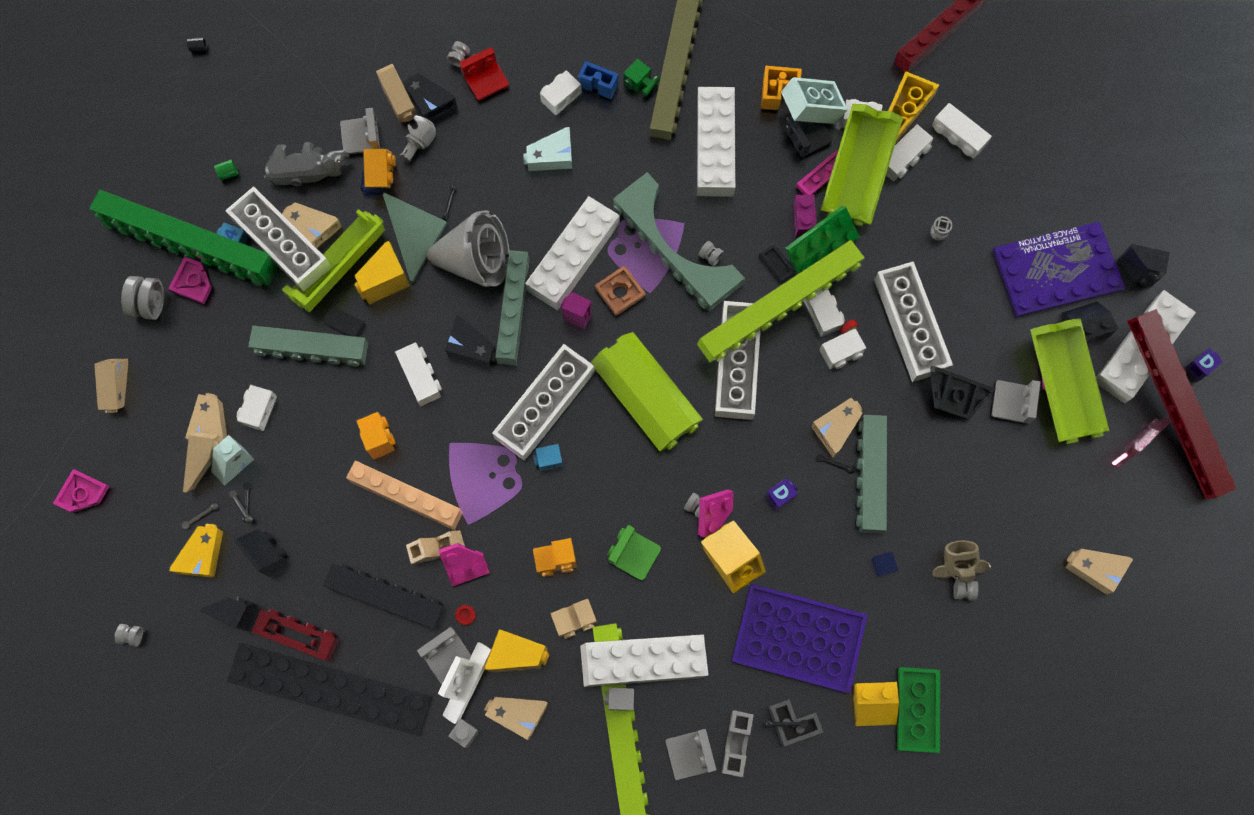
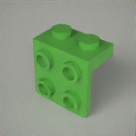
(633, 553)

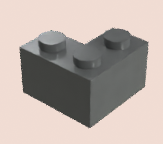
(791, 734)

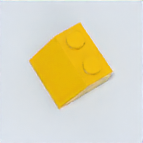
(875, 703)

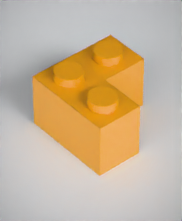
(774, 82)
(377, 168)
(375, 436)
(555, 558)

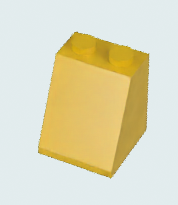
(381, 276)
(733, 556)
(515, 654)

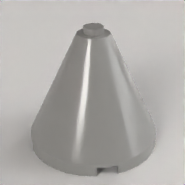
(474, 250)

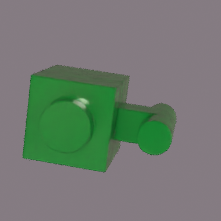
(638, 76)

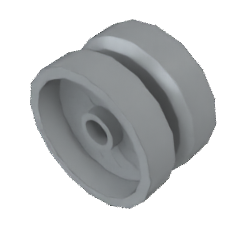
(142, 297)

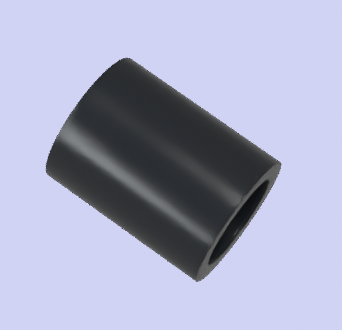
(196, 44)

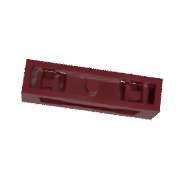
(266, 622)

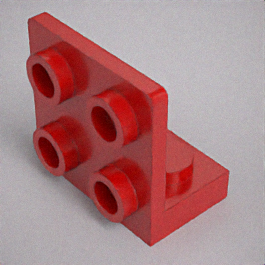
(483, 74)

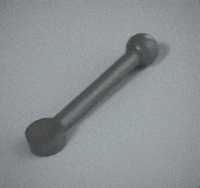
(233, 495)
(186, 525)

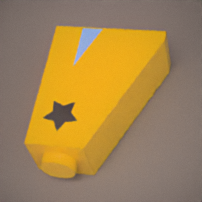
(200, 553)

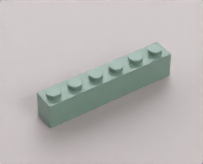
(512, 308)
(308, 345)
(872, 474)

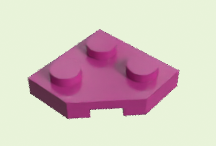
(191, 281)
(80, 492)
(714, 511)
(463, 563)

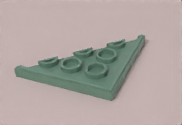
(414, 232)

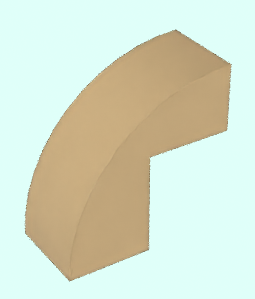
(428, 548)

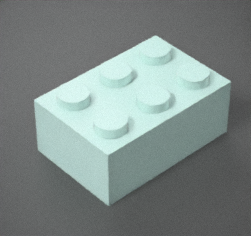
(814, 100)

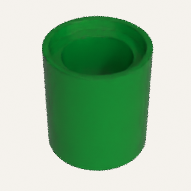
(226, 170)

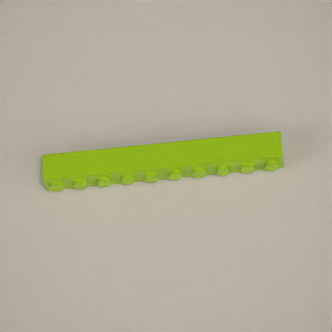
(779, 301)
(622, 742)

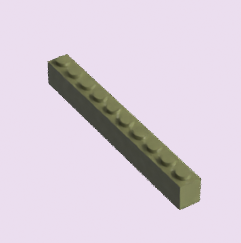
(674, 68)

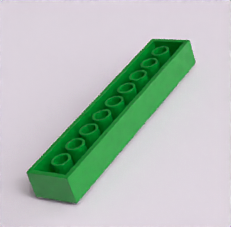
(184, 238)

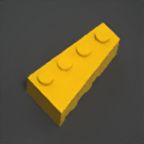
(911, 99)

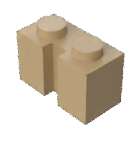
(574, 618)

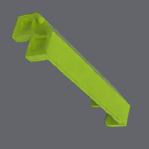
(862, 162)
(342, 257)
(1069, 380)
(646, 391)

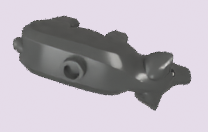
(304, 166)

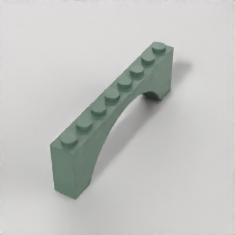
(707, 283)

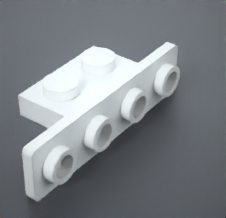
(462, 681)

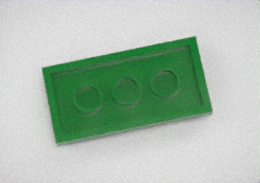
(822, 239)
(918, 710)

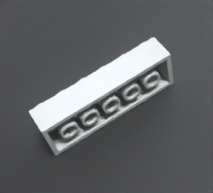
(716, 141)
(278, 239)
(572, 253)
(912, 320)
(1126, 367)
(737, 373)
(544, 402)
(643, 660)

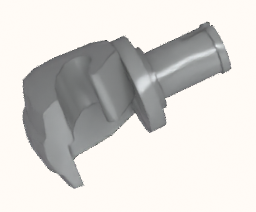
(419, 137)

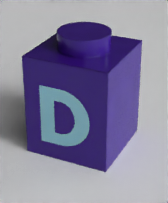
(1204, 364)
(782, 493)

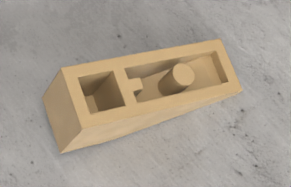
(198, 458)

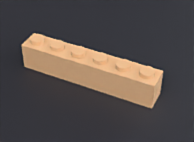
(404, 495)

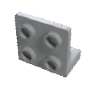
(360, 133)
(1016, 401)
(442, 651)
(690, 754)

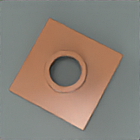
(624, 279)

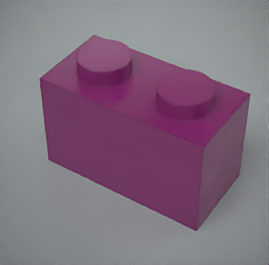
(804, 214)
(576, 310)

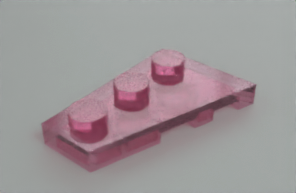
(1144, 439)

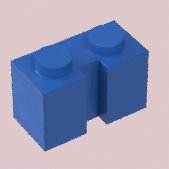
(596, 77)

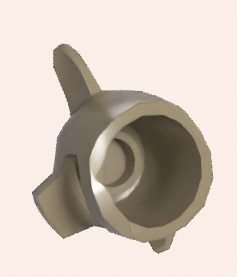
(961, 562)

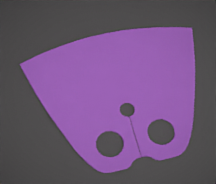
(641, 262)
(471, 482)

